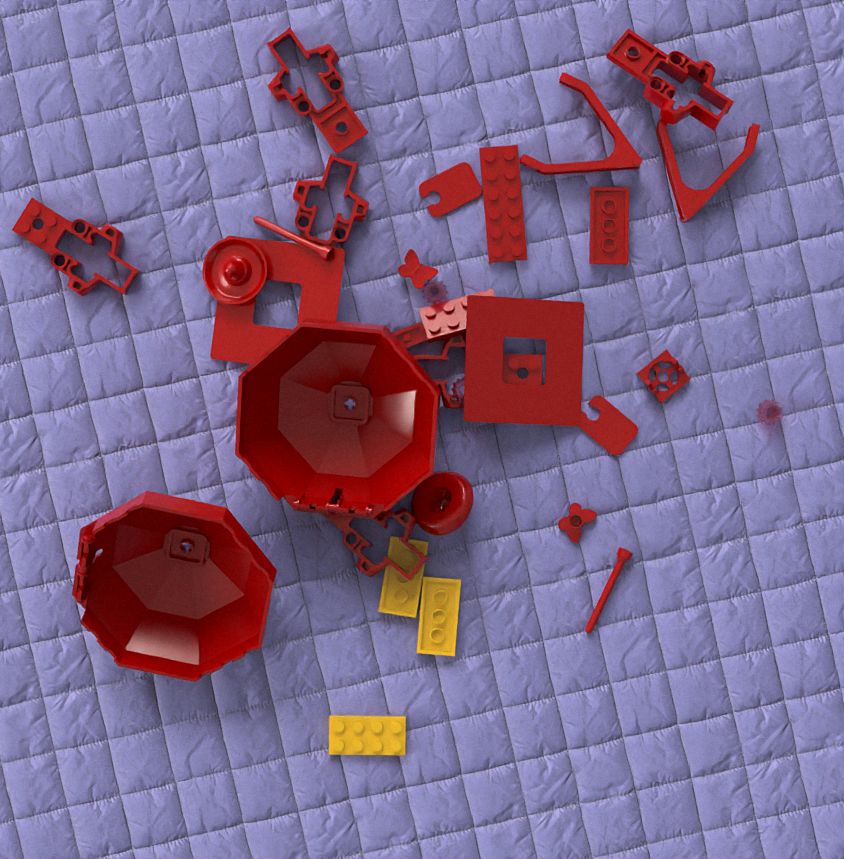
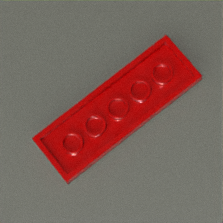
(503, 203)

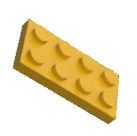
(398, 593)
(438, 616)
(367, 735)

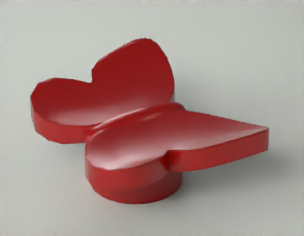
(415, 270)
(575, 521)

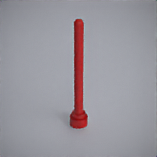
(325, 252)
(623, 557)

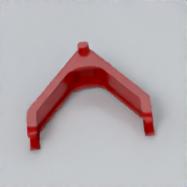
(622, 158)
(689, 200)

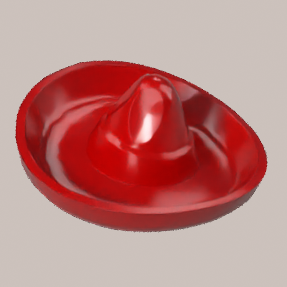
(234, 270)
(442, 502)

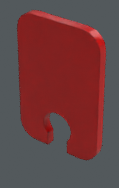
(456, 187)
(611, 428)

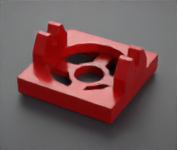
(660, 395)

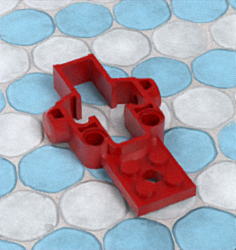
(676, 66)
(330, 115)
(300, 195)
(53, 232)
(511, 365)
(363, 562)

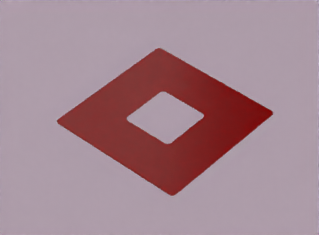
(244, 342)
(494, 401)

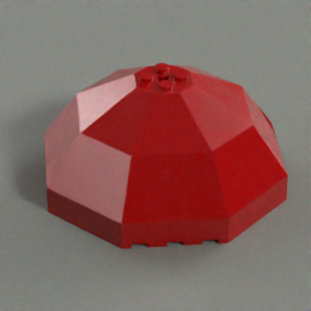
(309, 442)
(170, 604)

